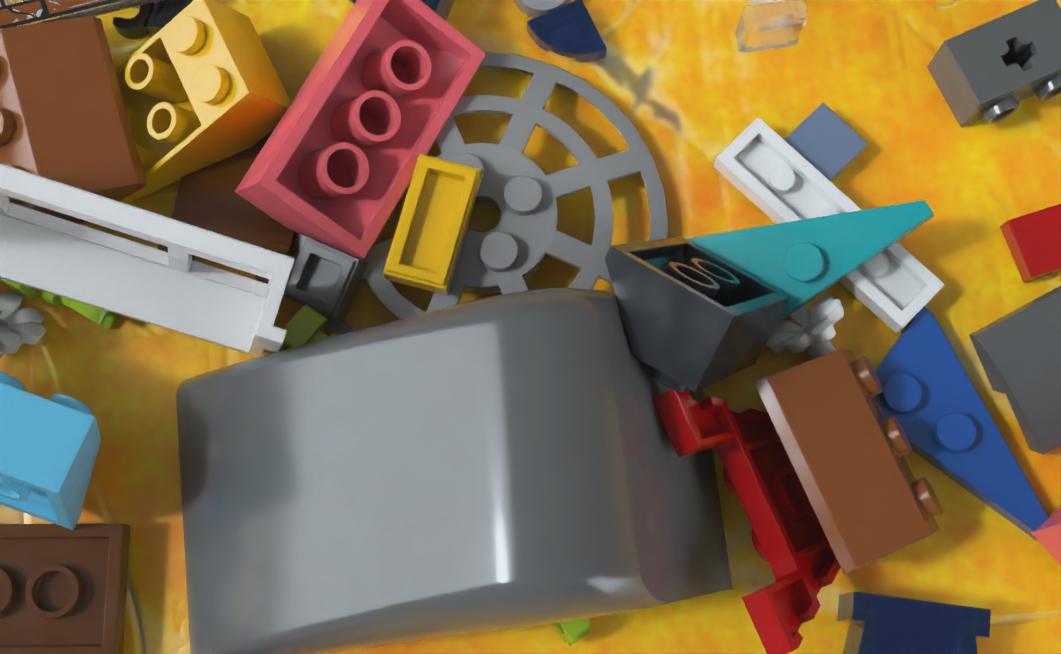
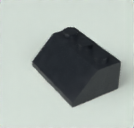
(691, 311)

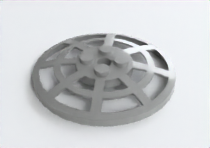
(525, 195)

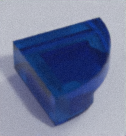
(568, 33)

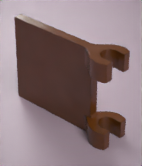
(210, 202)

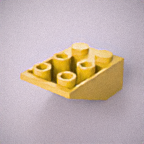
(199, 93)

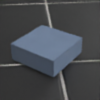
(826, 142)

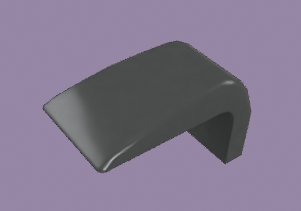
(439, 482)

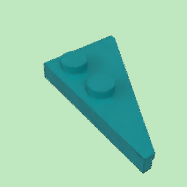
(816, 252)

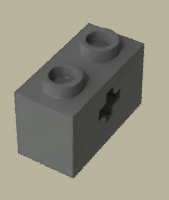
(1001, 64)

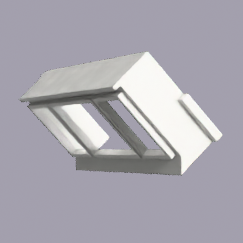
(136, 278)

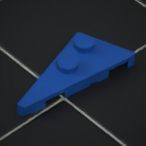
(950, 423)

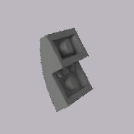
(1025, 363)

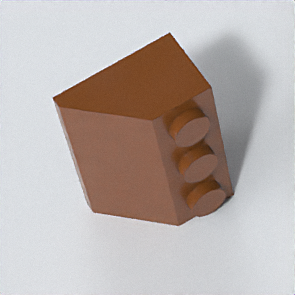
(66, 110)
(850, 457)

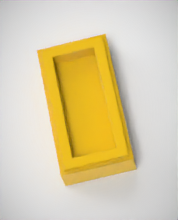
(432, 224)

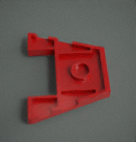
(775, 502)

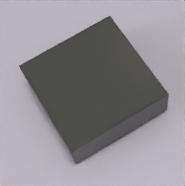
(325, 279)

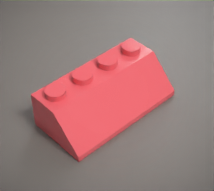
(362, 123)

